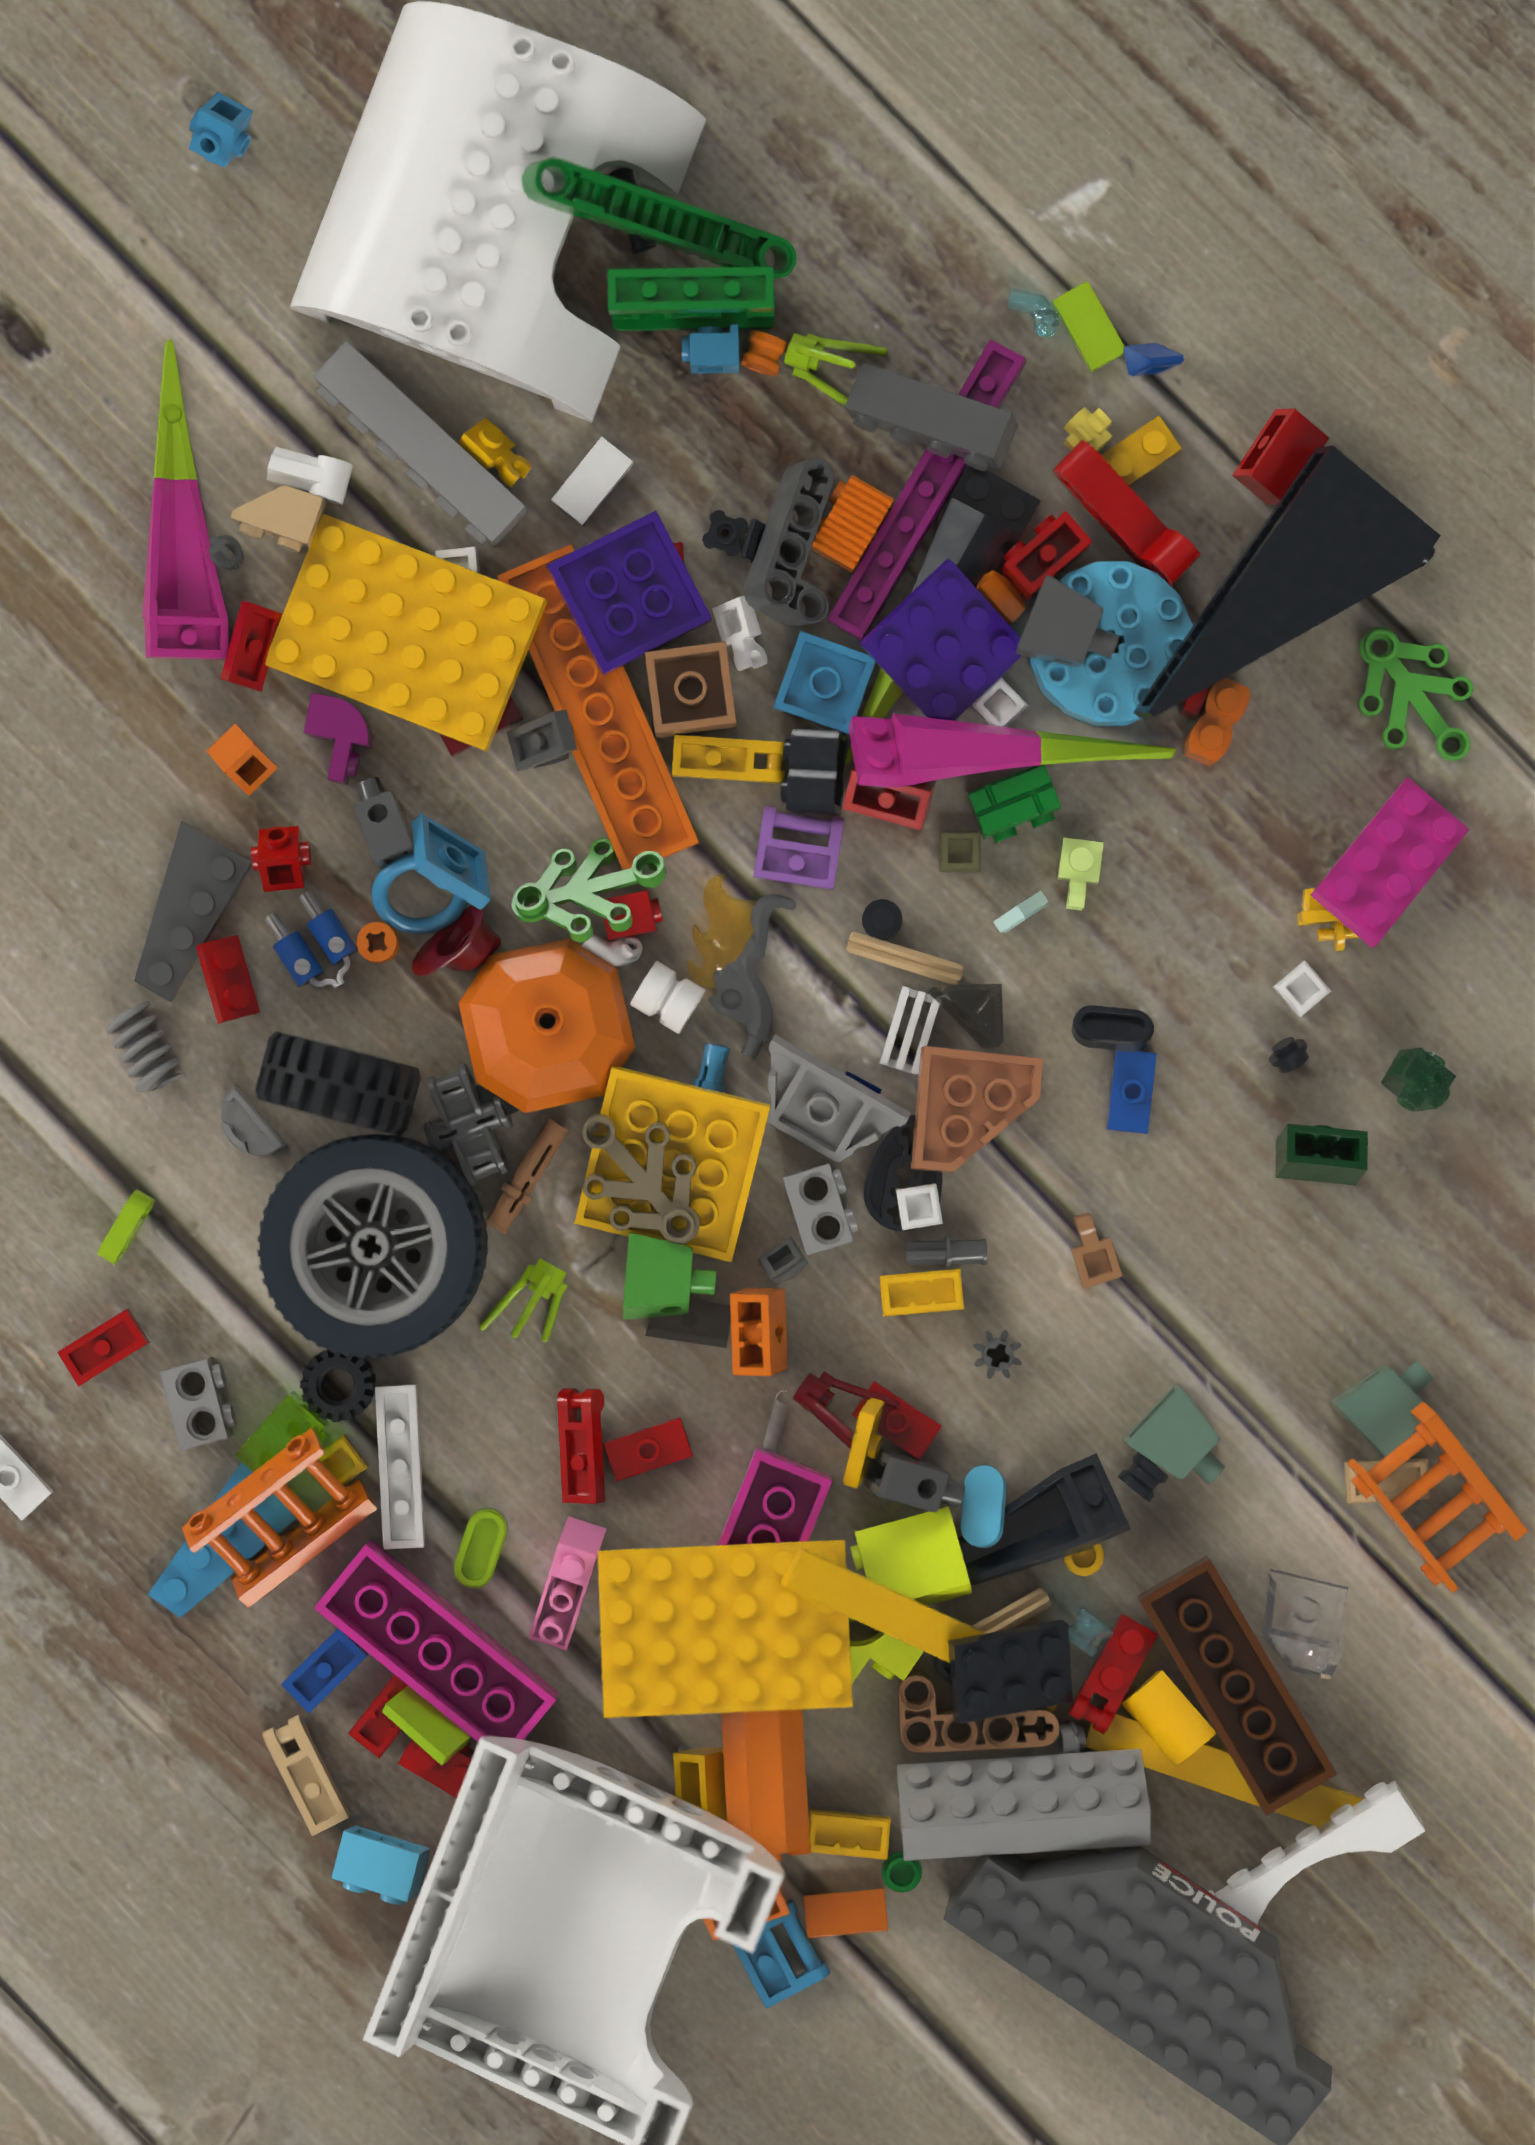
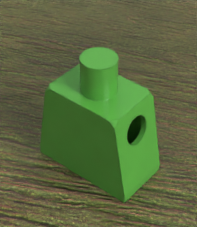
(661, 1278)

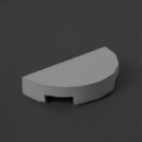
(247, 1127)

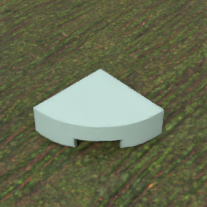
(1021, 912)

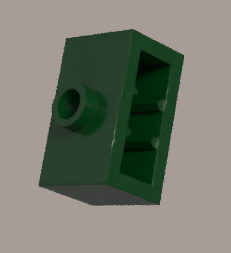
(1321, 1154)

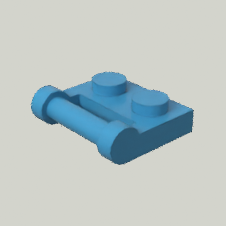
(770, 1967)

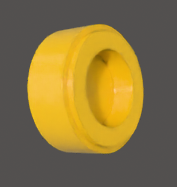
(1085, 1562)

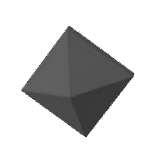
(783, 1262)

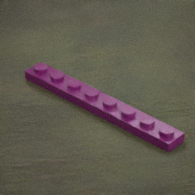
(918, 505)

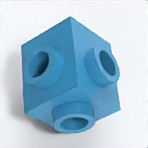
(220, 130)

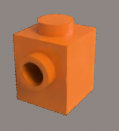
(242, 759)

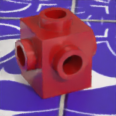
(281, 858)

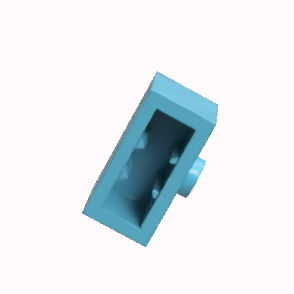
(380, 1864)

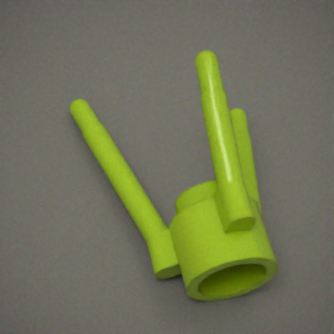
(808, 352)
(544, 1281)

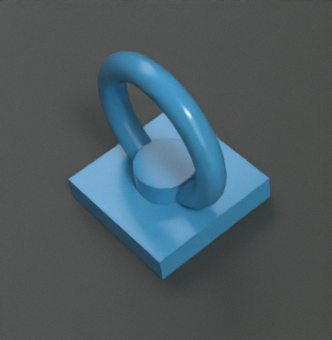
(448, 863)

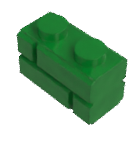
(1013, 802)

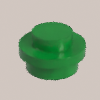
(900, 1874)

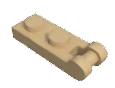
(306, 1776)

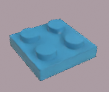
(824, 682)

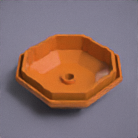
(539, 1065)

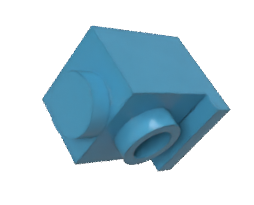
(712, 350)

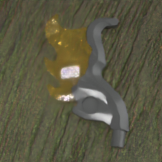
(730, 955)

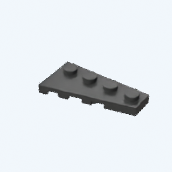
(190, 905)

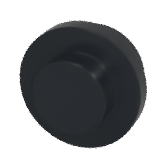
(882, 919)
(1289, 1054)

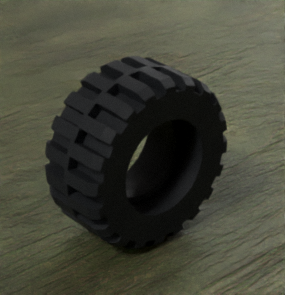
(337, 1083)

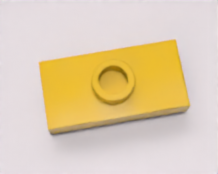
(921, 1292)
(865, 1443)
(849, 1834)

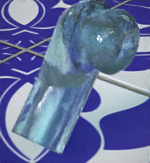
(1038, 307)

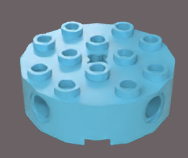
(1149, 627)

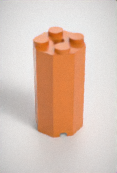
(767, 1778)

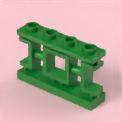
(691, 298)

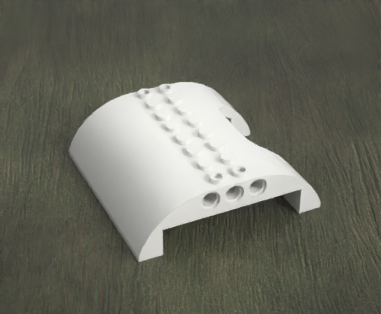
(431, 205)
(557, 1932)

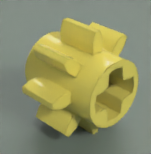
(1089, 428)

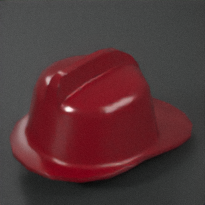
(458, 946)

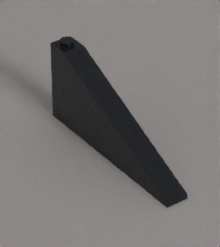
(1314, 556)

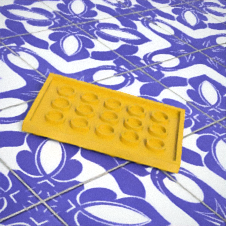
(405, 632)
(718, 1632)

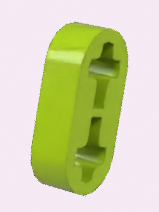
(126, 1227)

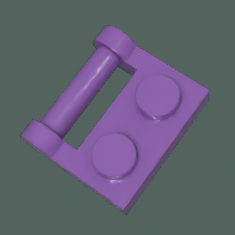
(797, 861)

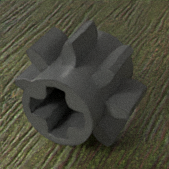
(992, 1343)

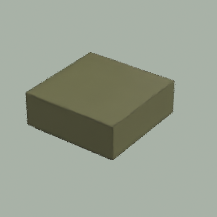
(959, 851)

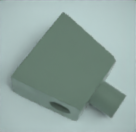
(1382, 1405)
(1177, 1437)

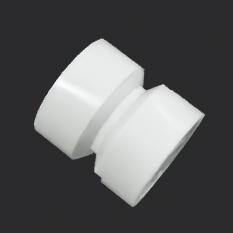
(667, 997)

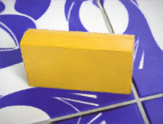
(1168, 1717)
(701, 1779)

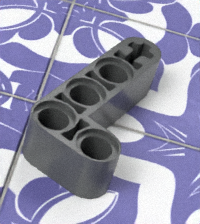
(805, 489)

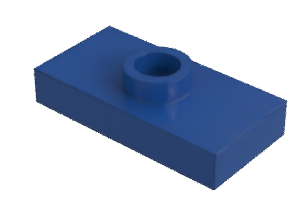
(1131, 1091)

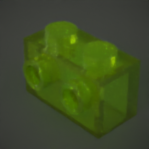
(282, 1425)

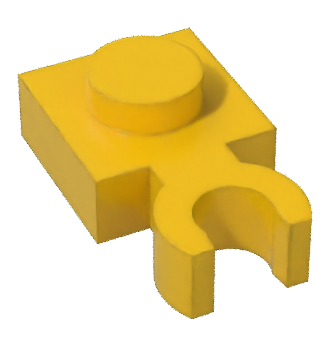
(494, 449)

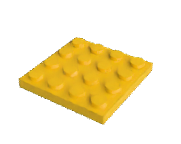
(711, 1125)

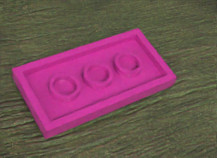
(1389, 862)

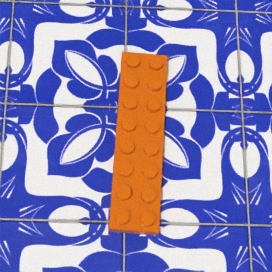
(609, 729)

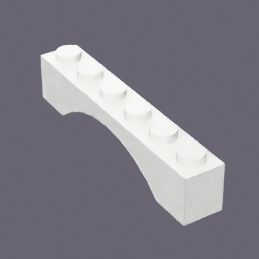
(1376, 1824)

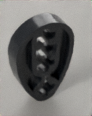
(881, 1176)

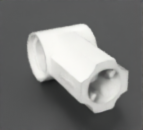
(319, 476)

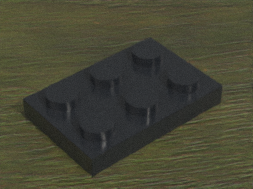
(1010, 1671)

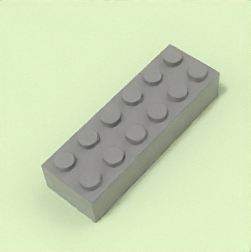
(1023, 1804)

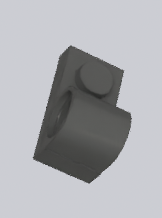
(542, 741)

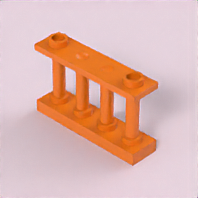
(1476, 1489)
(298, 1546)

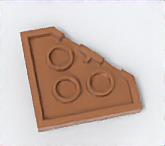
(967, 1102)

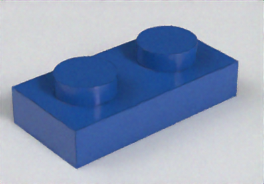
(324, 1670)

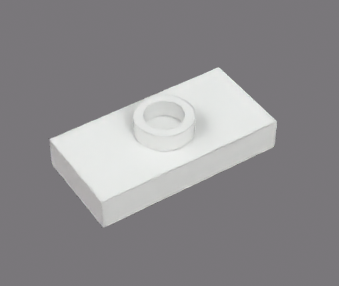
(19, 1484)

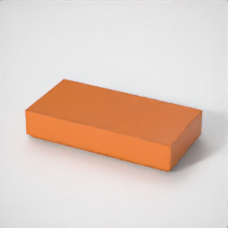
(845, 1913)

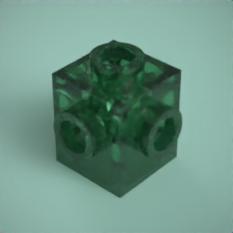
(1418, 1079)

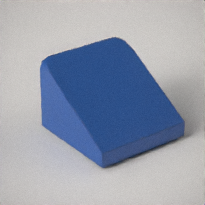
(1150, 359)

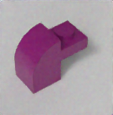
(342, 723)

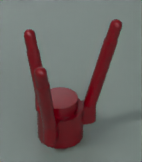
(816, 1396)

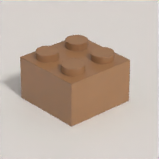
(690, 689)

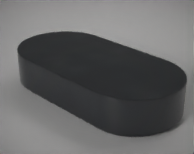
(1112, 1028)

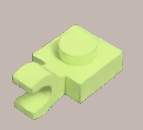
(1079, 865)

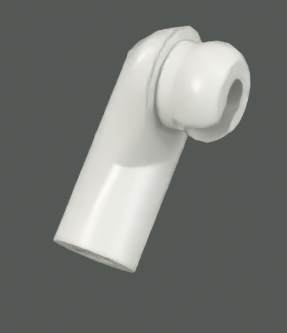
(614, 952)

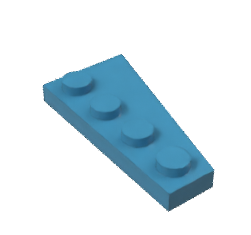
(195, 1575)

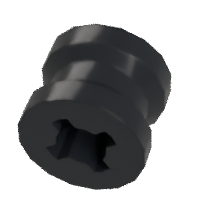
(1143, 1476)

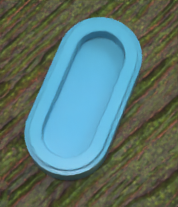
(983, 1506)

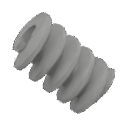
(143, 1049)

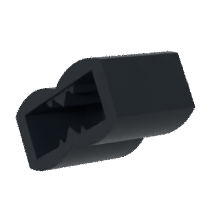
(815, 771)

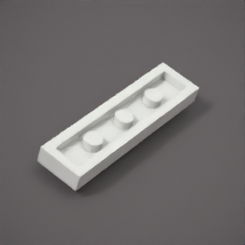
(400, 1466)

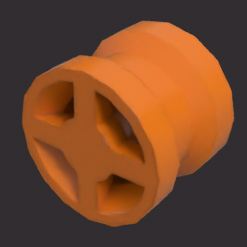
(763, 353)
(384, 945)

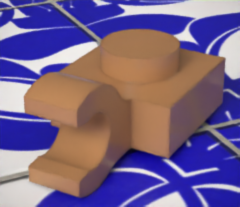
(1095, 1257)

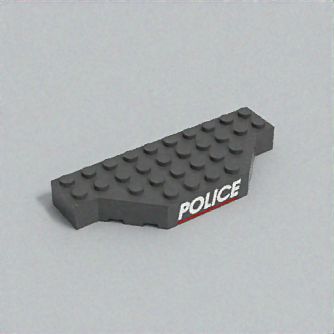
(1155, 1969)

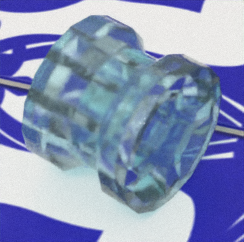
(1088, 1632)

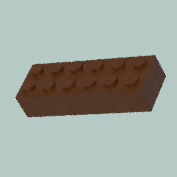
(1236, 1685)

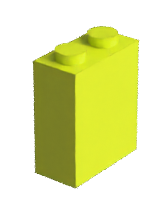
(915, 1557)

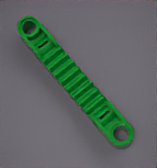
(655, 217)

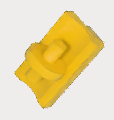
(1315, 913)

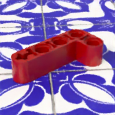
(1125, 514)

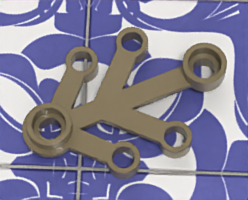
(644, 1184)

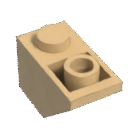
(284, 514)

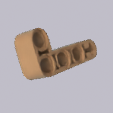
(978, 1737)

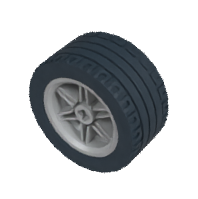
(304, 1263)

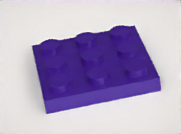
(629, 593)
(943, 644)

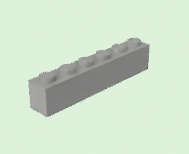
(420, 444)

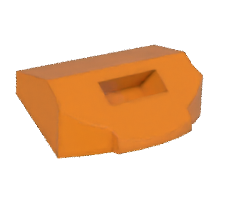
(1002, 596)

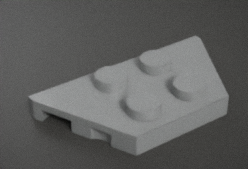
(824, 1104)

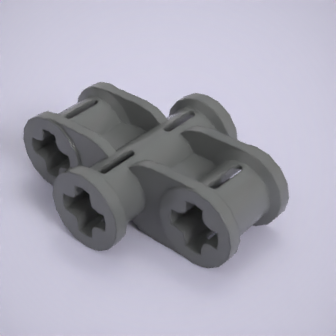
(462, 1111)

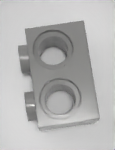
(809, 1211)
(186, 1405)

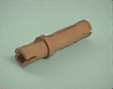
(518, 1190)

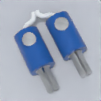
(298, 956)

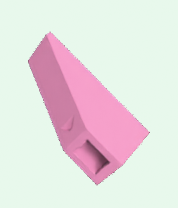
(567, 1583)

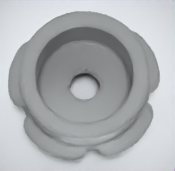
(1070, 1738)

